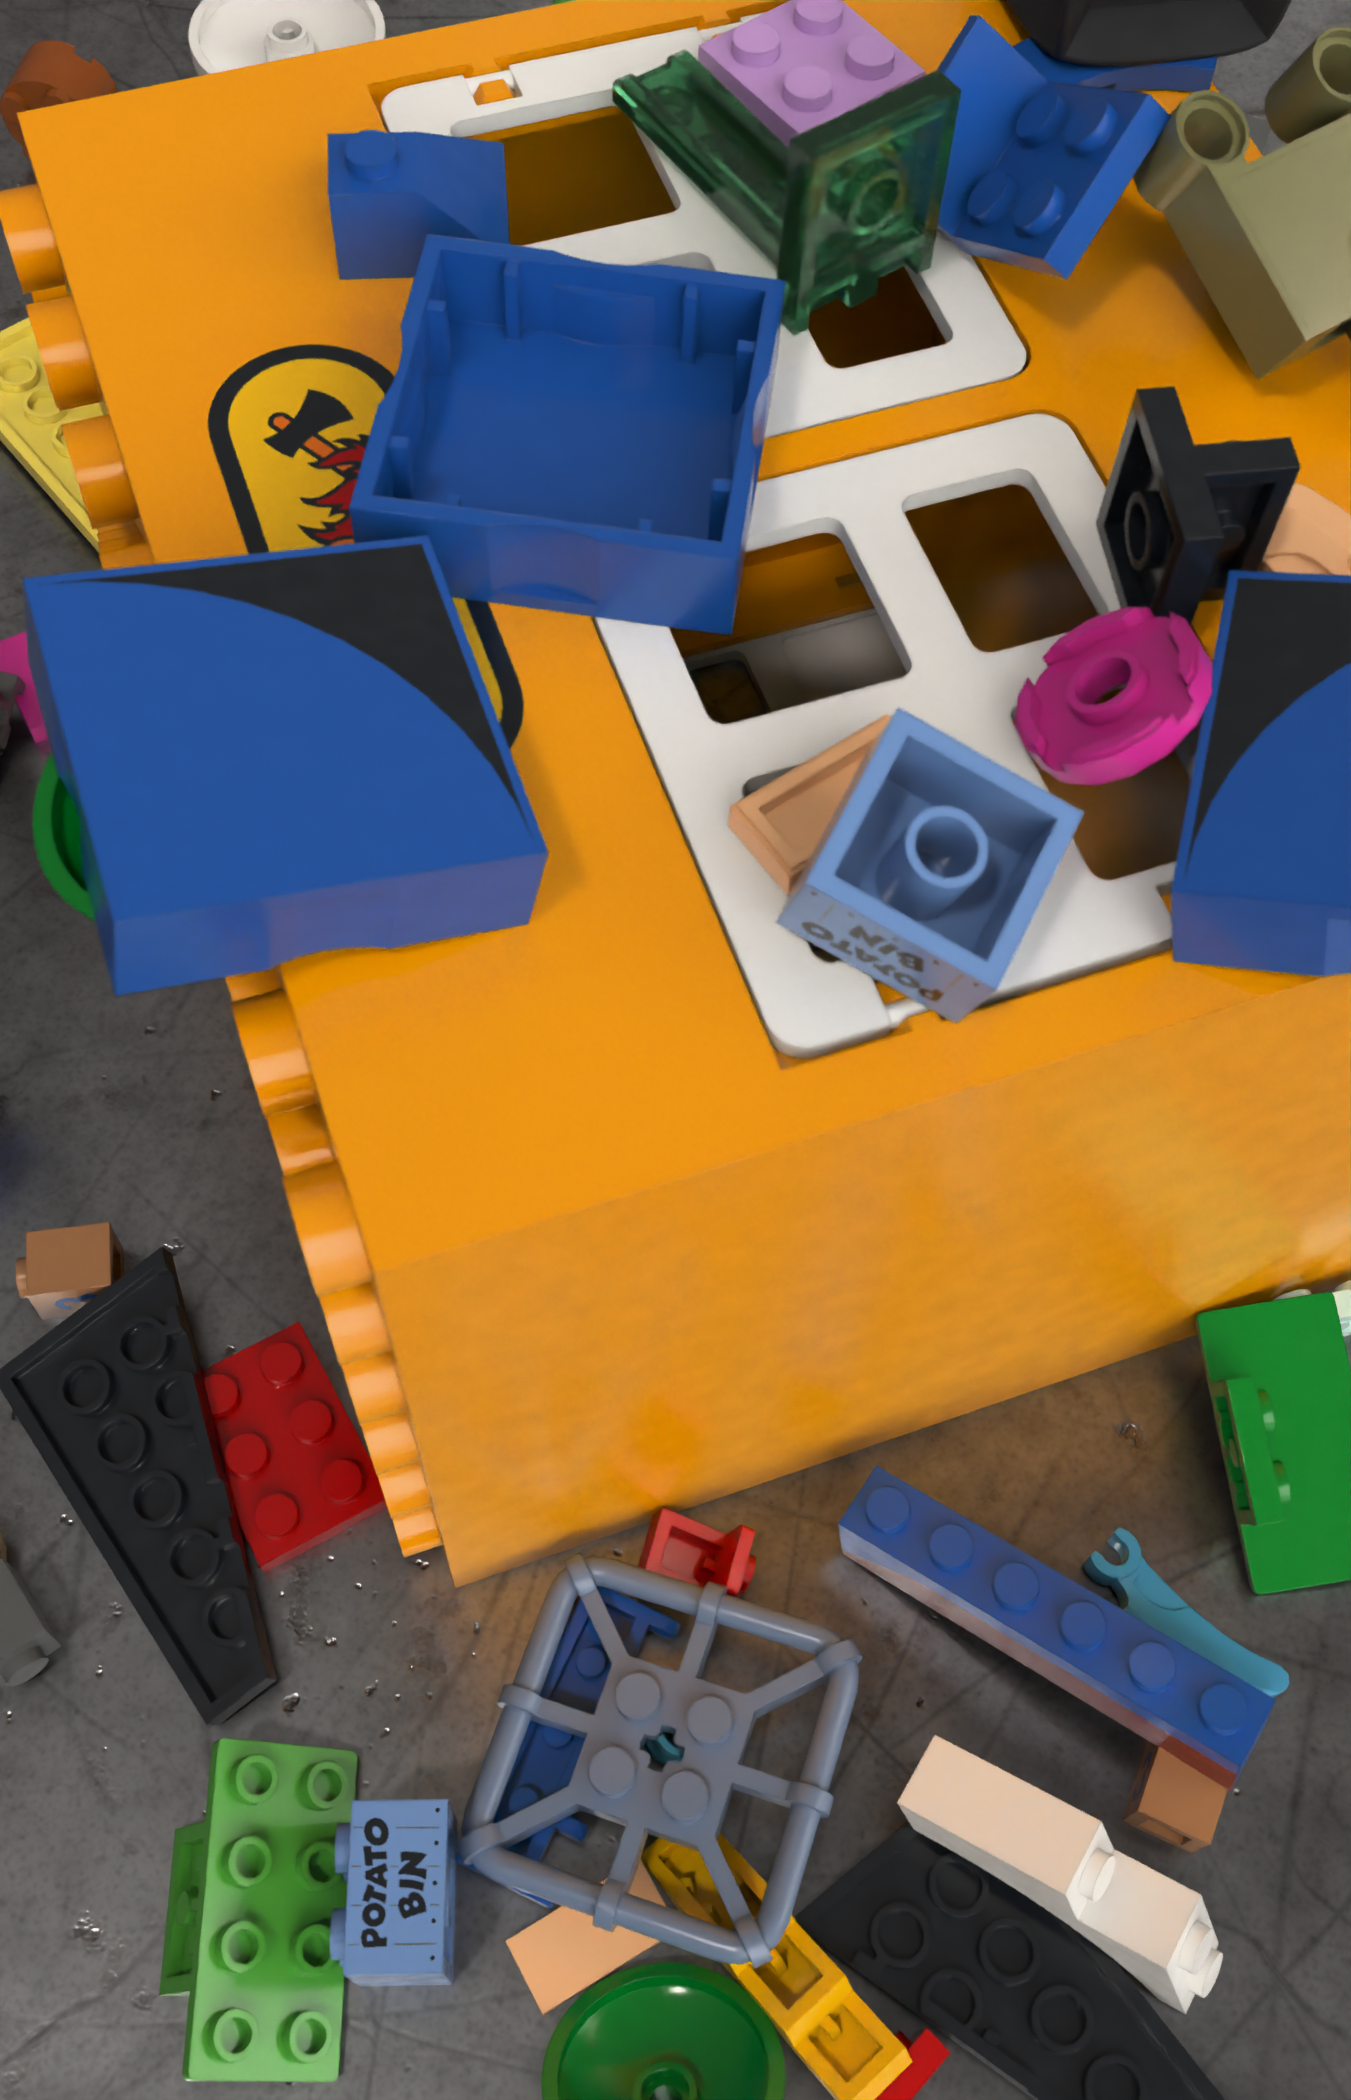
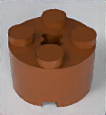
(49, 77)

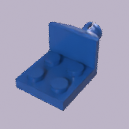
(1035, 157)

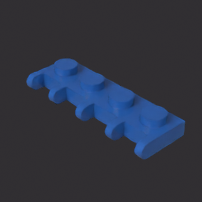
(577, 1681)

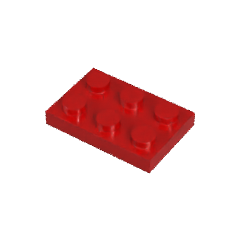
(288, 1448)

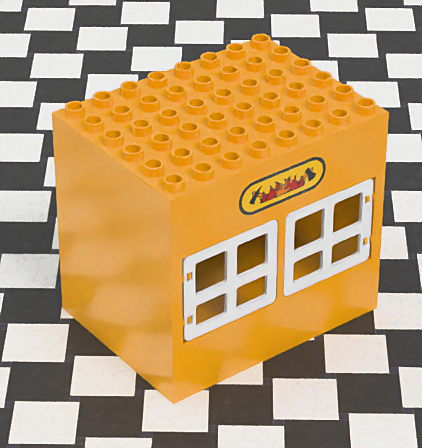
(650, 1174)

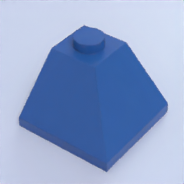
(406, 185)

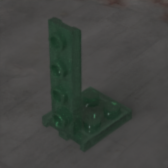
(830, 207)

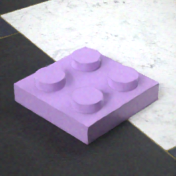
(806, 64)

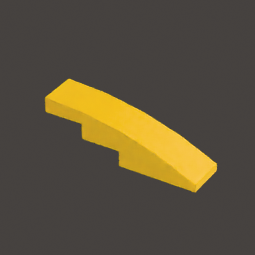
(796, 1989)

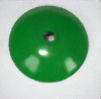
(664, 2037)

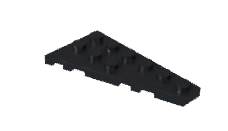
(136, 1451)

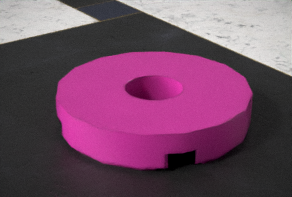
(1142, 724)

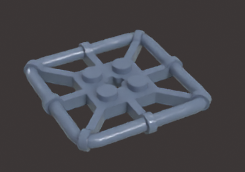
(686, 1798)

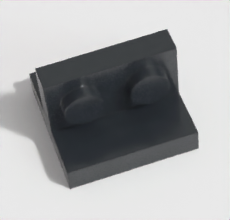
(1186, 510)

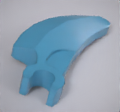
(1156, 1604)

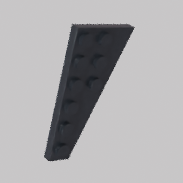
(1000, 1976)

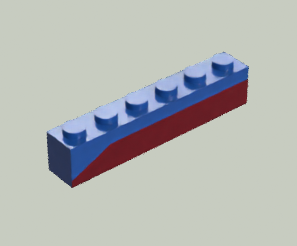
(1056, 1627)

